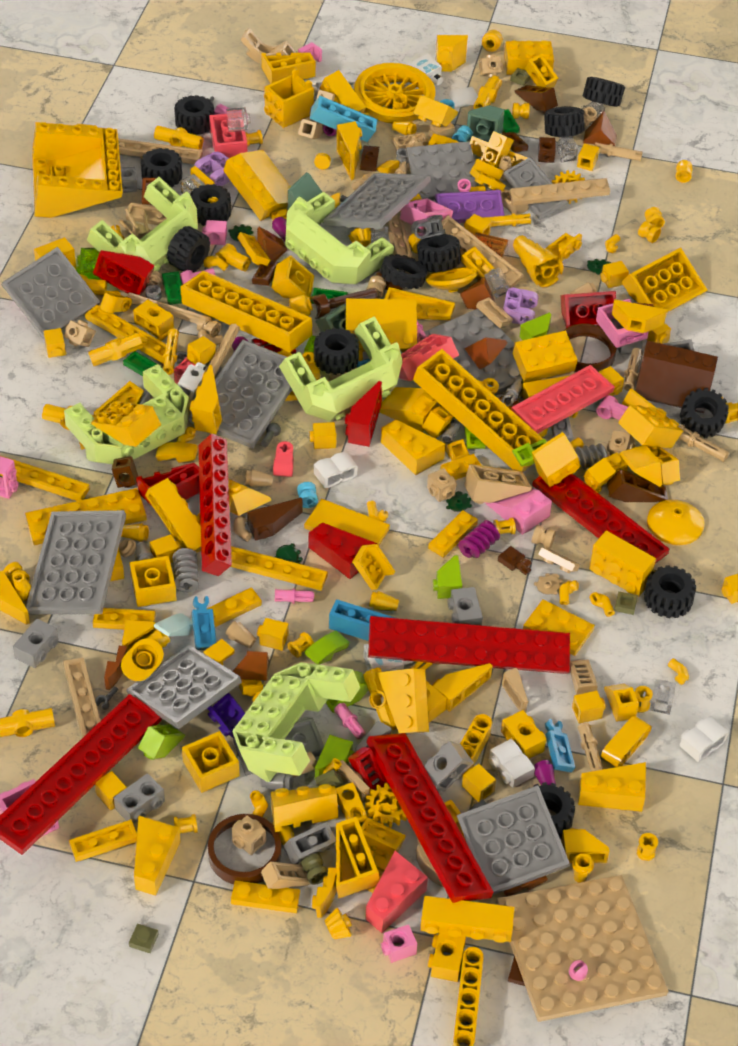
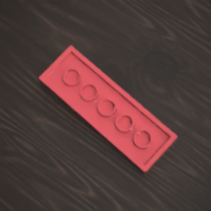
(563, 399)

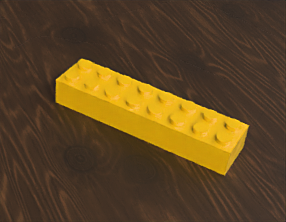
(248, 310)
(475, 407)

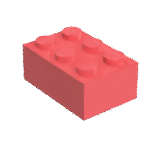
(224, 141)

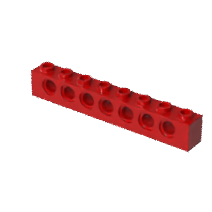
(214, 505)

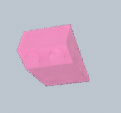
(526, 509)

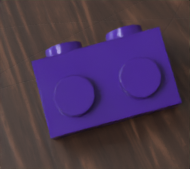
(227, 713)

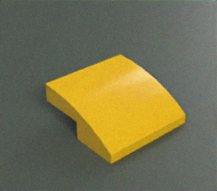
(381, 842)

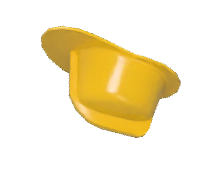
(142, 659)

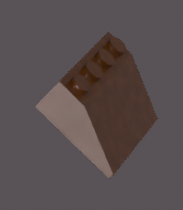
(672, 373)

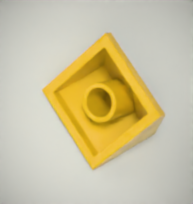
(643, 463)

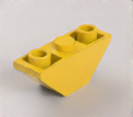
(637, 316)

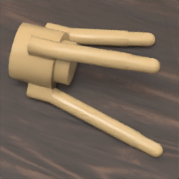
(138, 229)

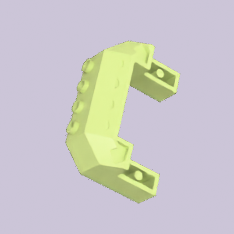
(153, 246)
(323, 250)
(335, 398)
(170, 406)
(277, 709)

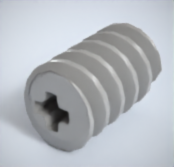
(590, 454)
(185, 570)

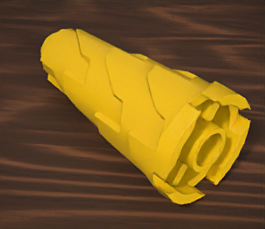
(539, 262)

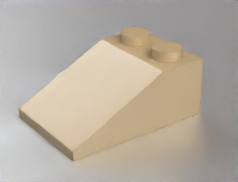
(494, 484)

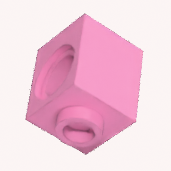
(216, 232)
(399, 935)

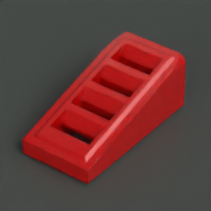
(358, 766)

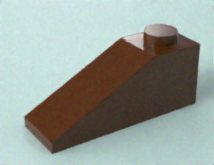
(538, 97)
(633, 488)
(271, 519)

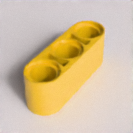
(477, 737)
(626, 741)

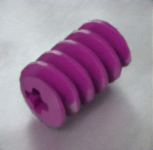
(479, 540)

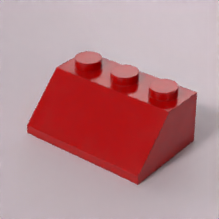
(583, 307)

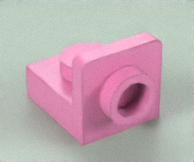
(311, 48)

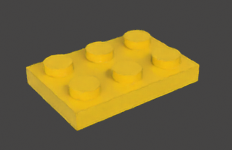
(555, 619)

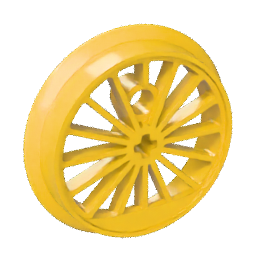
(403, 98)

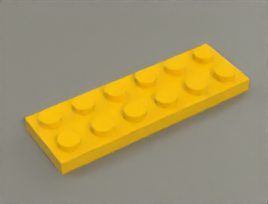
(124, 500)

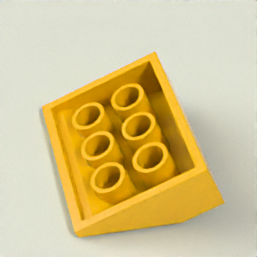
(258, 182)
(665, 282)
(394, 316)

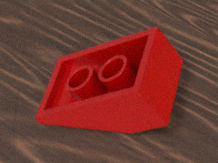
(124, 271)
(364, 416)

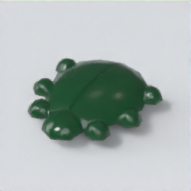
(236, 230)
(596, 266)
(459, 502)
(289, 553)

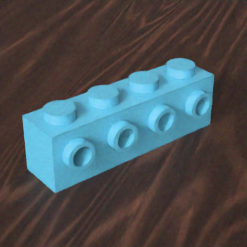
(333, 113)

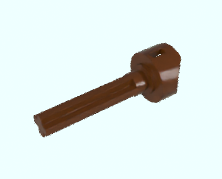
(324, 305)

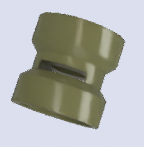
(314, 867)

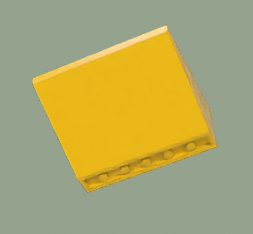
(74, 168)

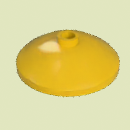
(452, 279)
(675, 522)

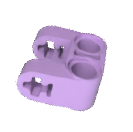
(214, 163)
(516, 300)

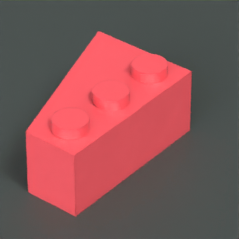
(423, 351)
(395, 892)

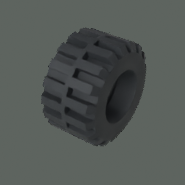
(603, 91)
(193, 114)
(564, 121)
(162, 164)
(211, 211)
(188, 249)
(439, 253)
(336, 351)
(707, 400)
(672, 580)
(561, 804)

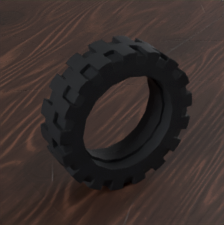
(410, 281)

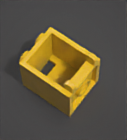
(289, 99)

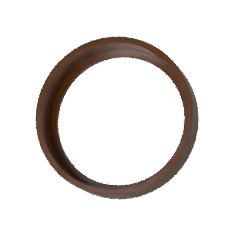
(596, 332)
(230, 875)

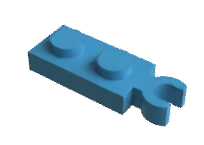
(203, 624)
(559, 747)

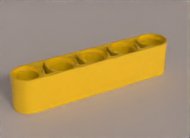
(471, 993)

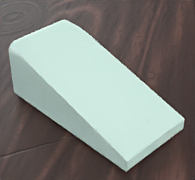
(175, 625)

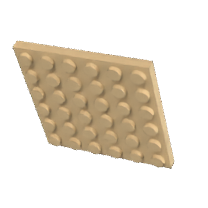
(589, 924)

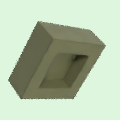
(520, 77)
(626, 603)
(331, 778)
(143, 938)

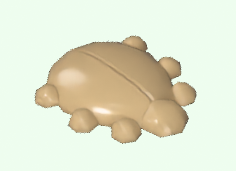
(549, 584)

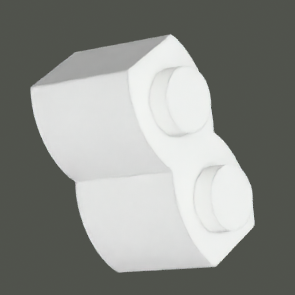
(335, 469)
(703, 738)
(511, 763)

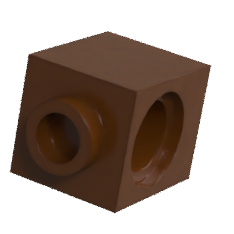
(546, 149)
(122, 466)

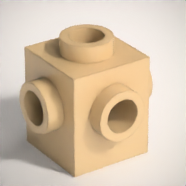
(486, 63)
(79, 333)
(620, 442)
(441, 485)
(248, 835)

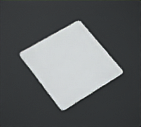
(463, 97)

